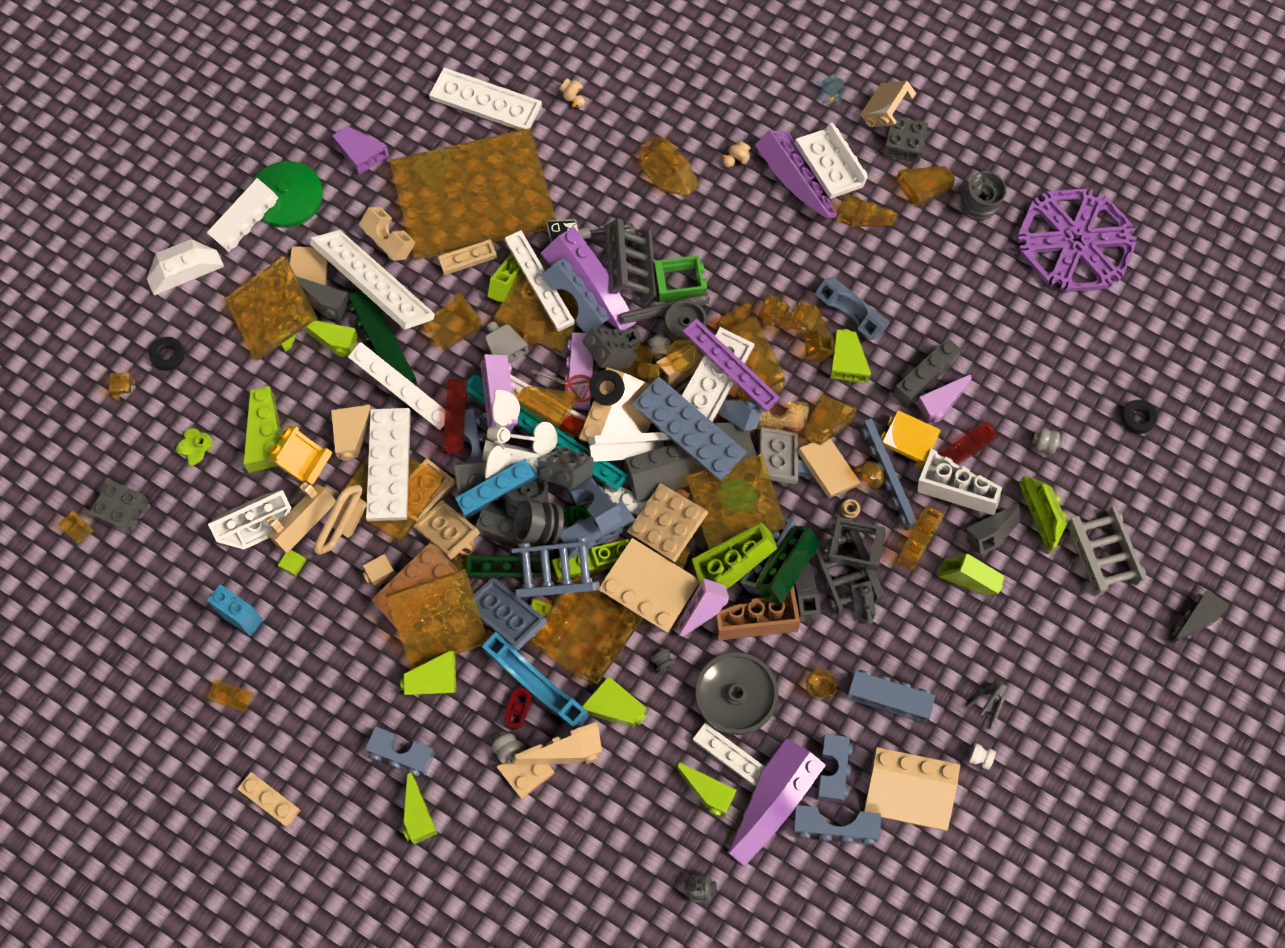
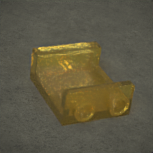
(453, 323)

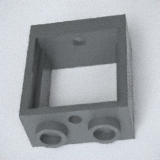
(836, 532)

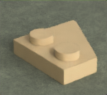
(525, 777)

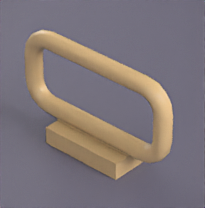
(342, 518)

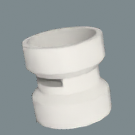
(980, 755)

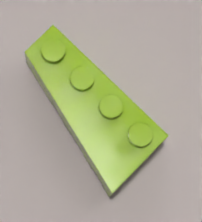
(262, 430)
(735, 556)

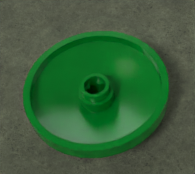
(297, 192)

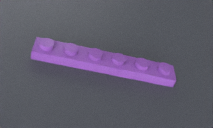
(731, 365)

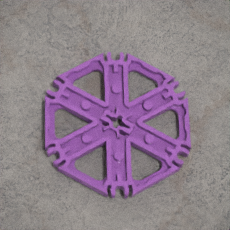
(1090, 239)

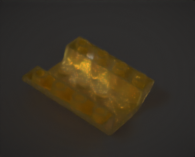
(586, 633)

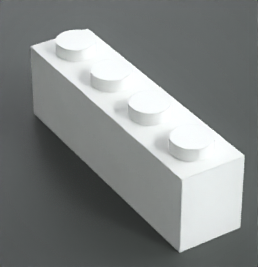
(243, 215)

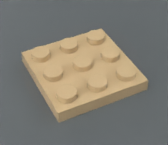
(667, 522)

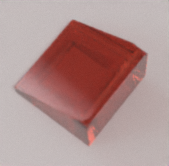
(572, 426)

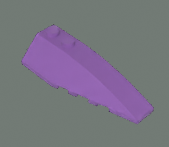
(793, 171)
(587, 266)
(777, 794)

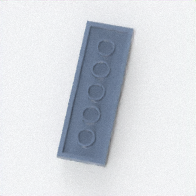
(689, 429)

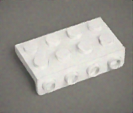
(832, 161)

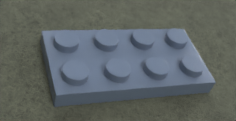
(507, 614)

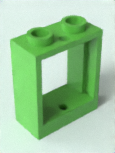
(679, 264)

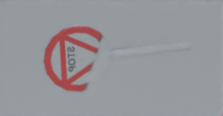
(577, 384)

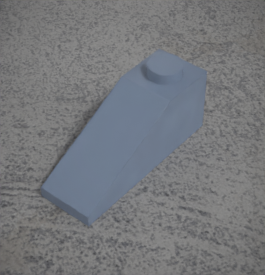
(741, 412)

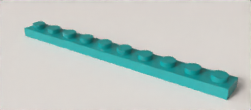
(527, 421)

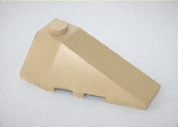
(576, 748)

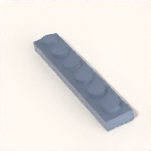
(891, 480)

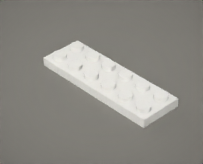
(485, 100)
(709, 384)
(388, 464)

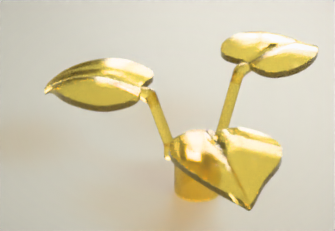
(679, 353)

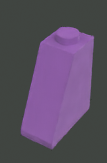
(360, 149)

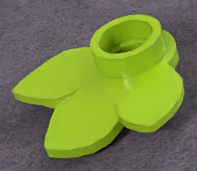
(192, 445)

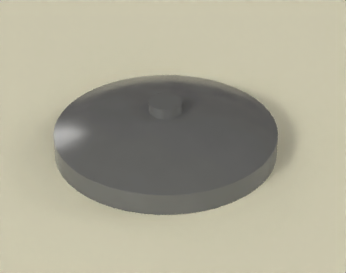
(736, 693)

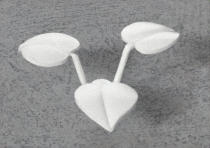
(503, 411)

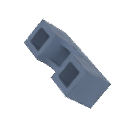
(837, 750)
(416, 760)

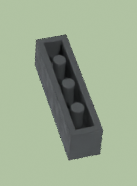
(927, 372)

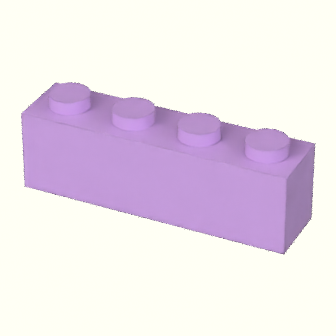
(579, 363)
(496, 376)

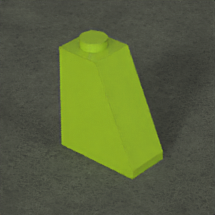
(849, 360)
(971, 574)
(432, 677)
(615, 705)

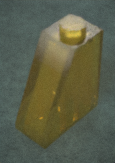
(925, 183)
(548, 404)
(828, 420)

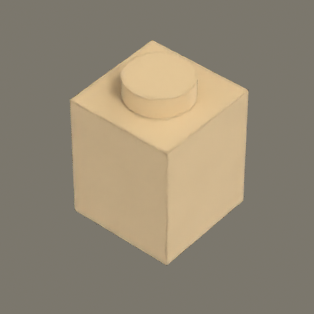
(378, 571)

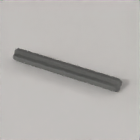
(660, 309)

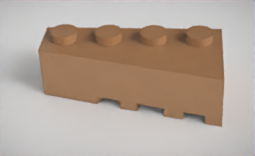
(758, 618)

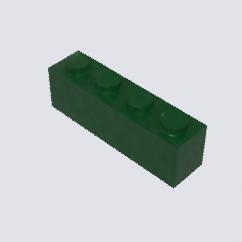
(787, 564)
(502, 565)

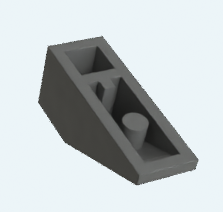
(325, 299)

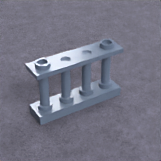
(548, 586)

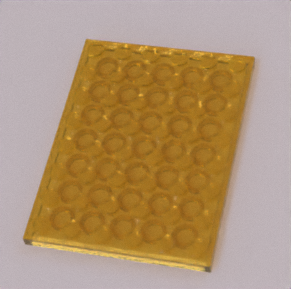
(472, 193)

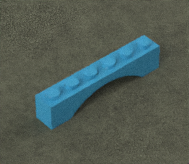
(540, 687)

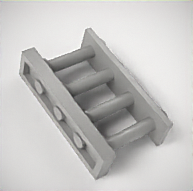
(1092, 564)

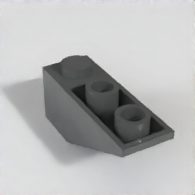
(993, 530)
(807, 595)
(1205, 613)

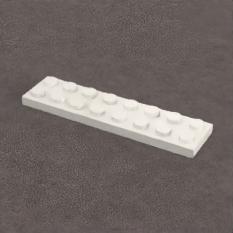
(372, 279)

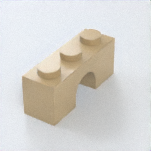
(376, 224)

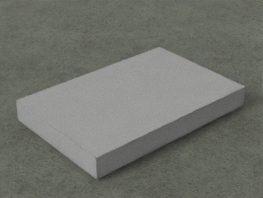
(779, 454)

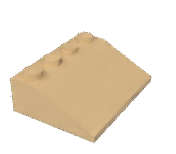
(619, 417)
(649, 585)
(912, 788)

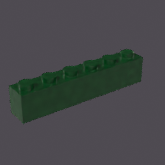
(379, 334)

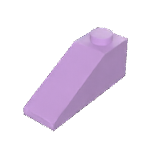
(938, 402)
(703, 606)

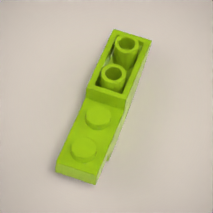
(599, 559)

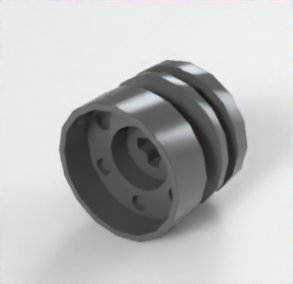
(983, 195)
(538, 522)

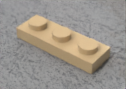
(467, 257)
(269, 799)

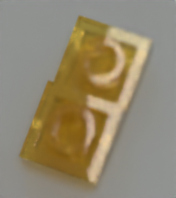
(731, 320)
(230, 696)

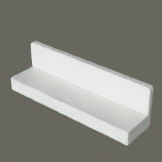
(624, 445)

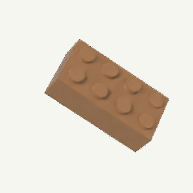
(425, 566)

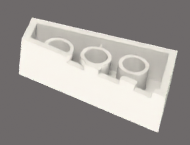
(958, 485)

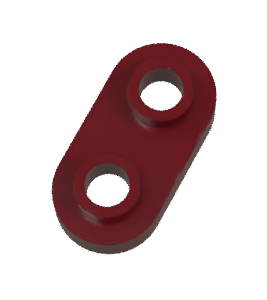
(518, 709)

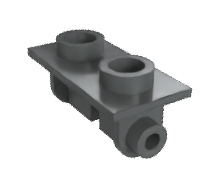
(863, 602)

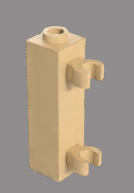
(302, 517)

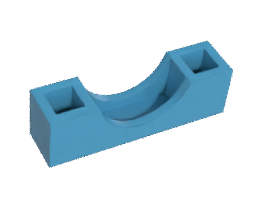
(496, 486)

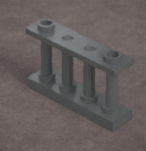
(617, 261)
(858, 552)

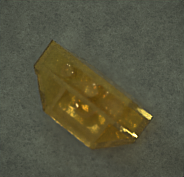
(667, 167)

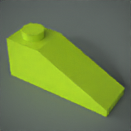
(503, 279)
(336, 338)
(712, 793)
(416, 815)

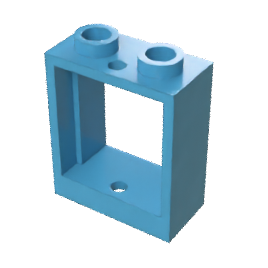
(235, 611)

